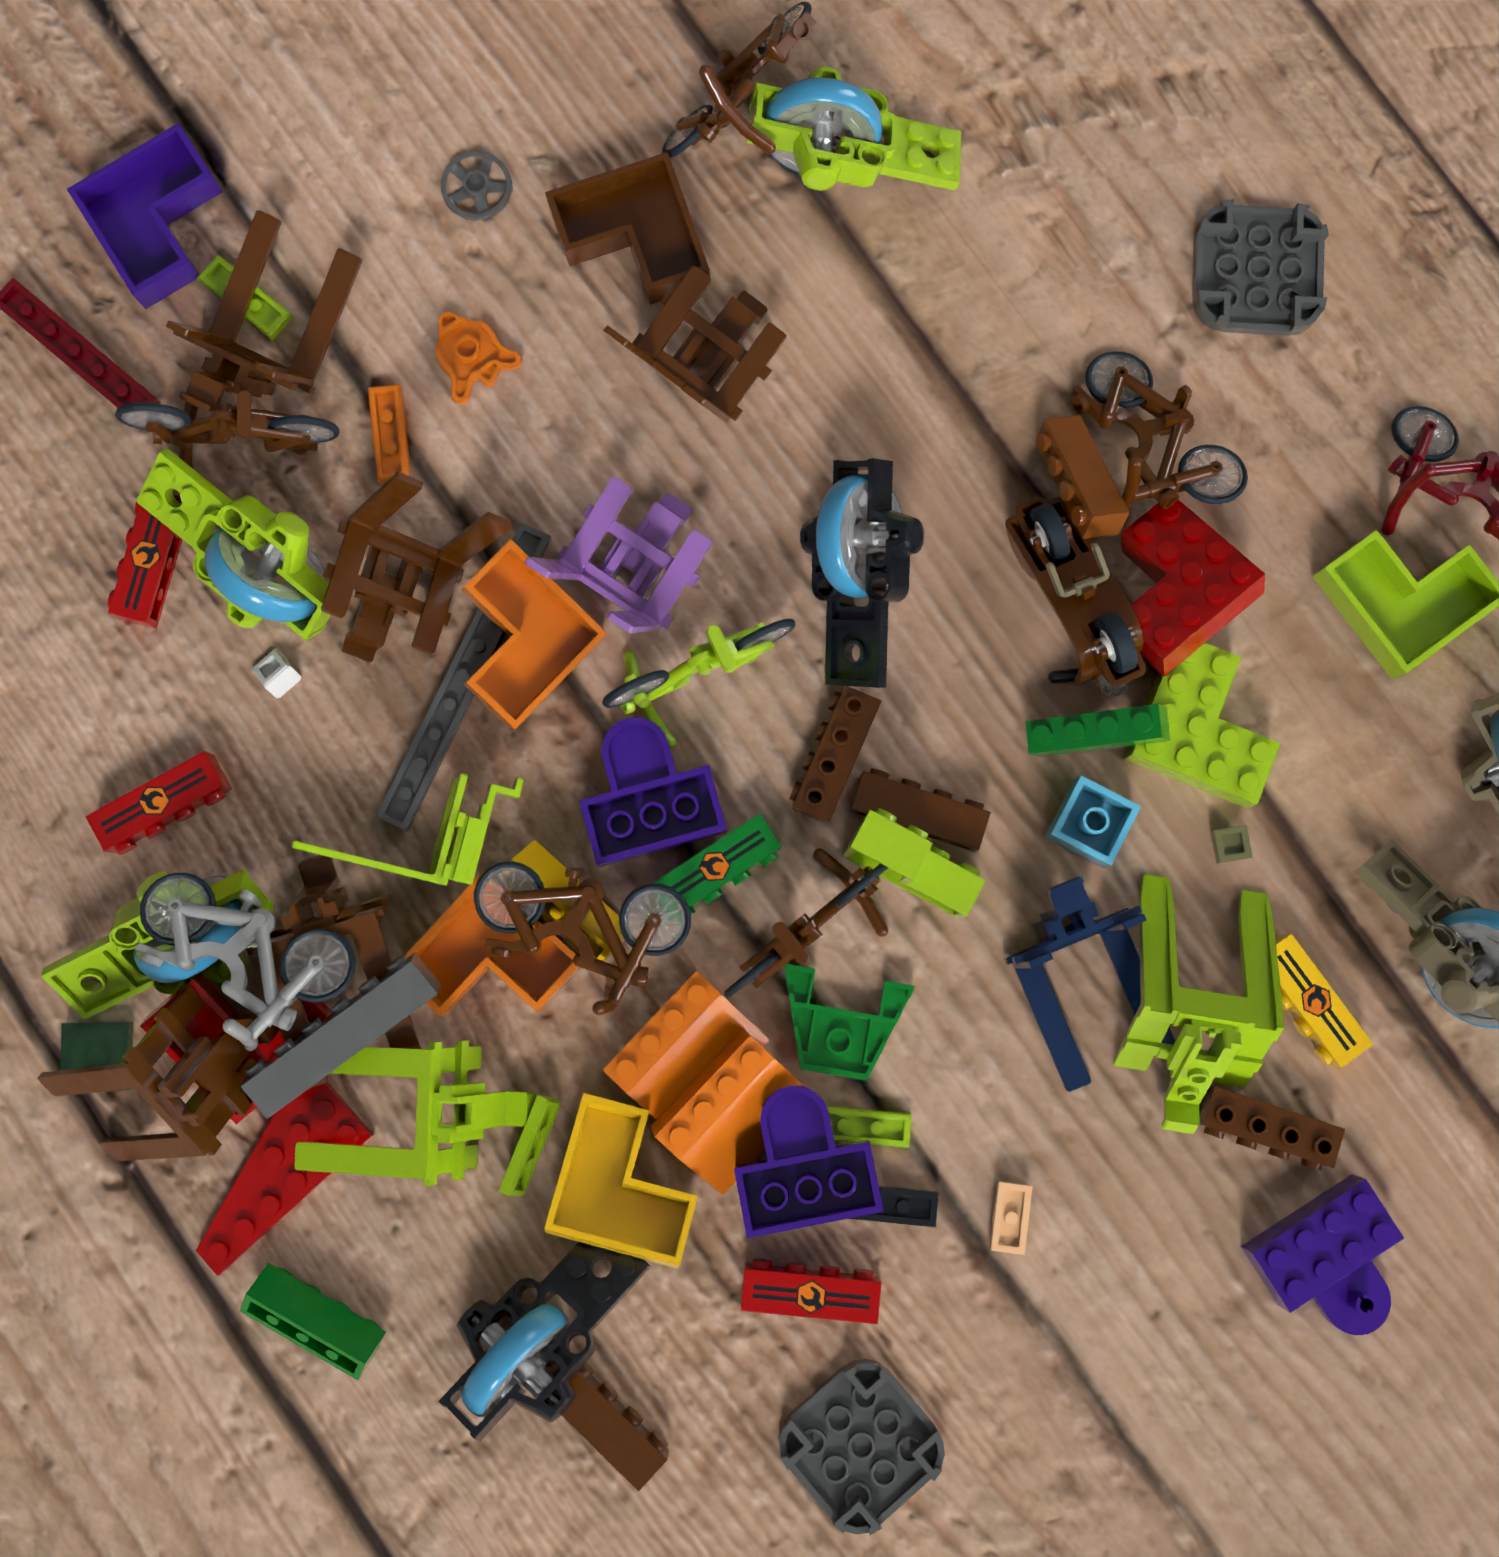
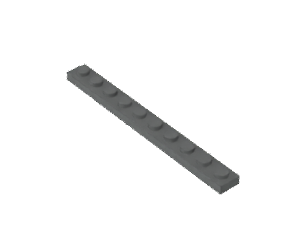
(449, 706)

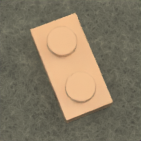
(1010, 1217)

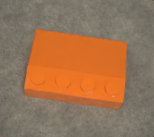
(678, 1044)
(719, 1113)

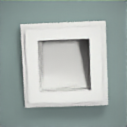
(276, 673)

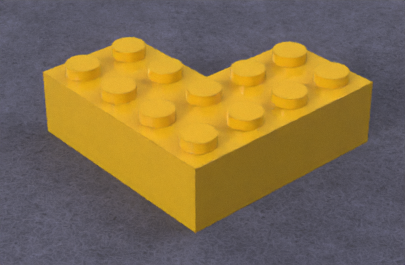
(602, 1202)

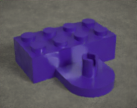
(649, 801)
(804, 1173)
(1328, 1255)

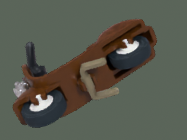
(1081, 594)

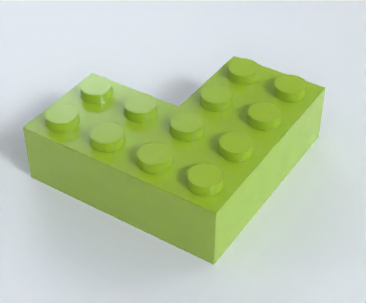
(1403, 617)
(1201, 746)
(913, 863)

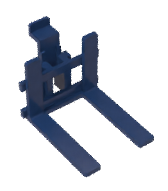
(1072, 900)

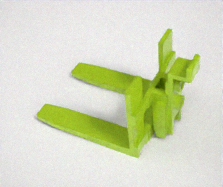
(1243, 1024)

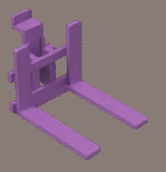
(637, 551)

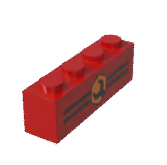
(145, 570)
(159, 803)
(811, 1292)

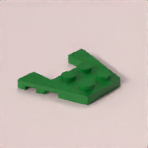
(841, 1039)

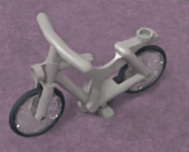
(312, 966)

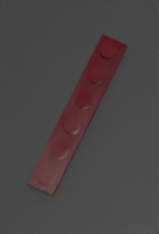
(71, 346)

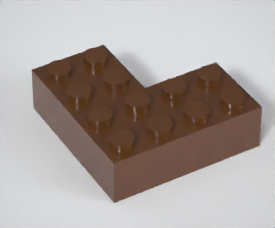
(634, 209)

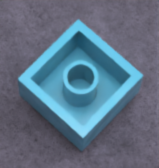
(1092, 821)

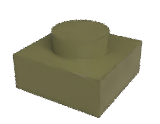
(1231, 844)

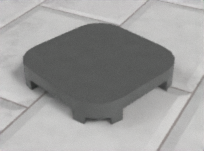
(1259, 269)
(861, 1446)

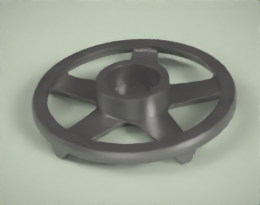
(476, 186)

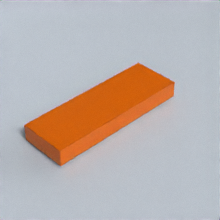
(388, 431)

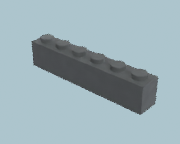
(340, 1035)

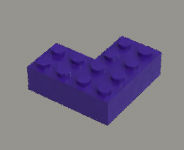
(136, 202)

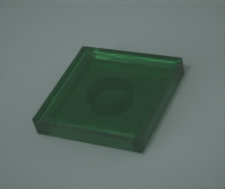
(94, 1044)

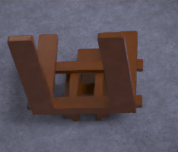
(710, 344)
(240, 368)
(385, 594)
(364, 925)
(215, 1065)

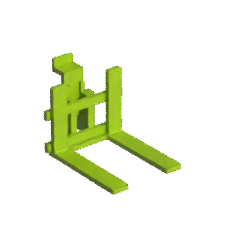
(465, 845)
(472, 1114)

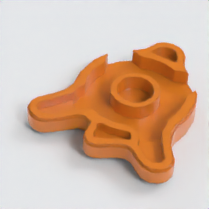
(471, 353)

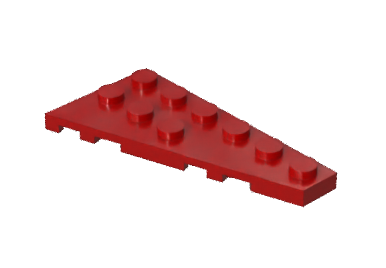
(269, 1182)

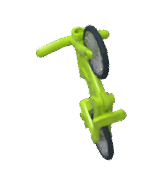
(720, 651)

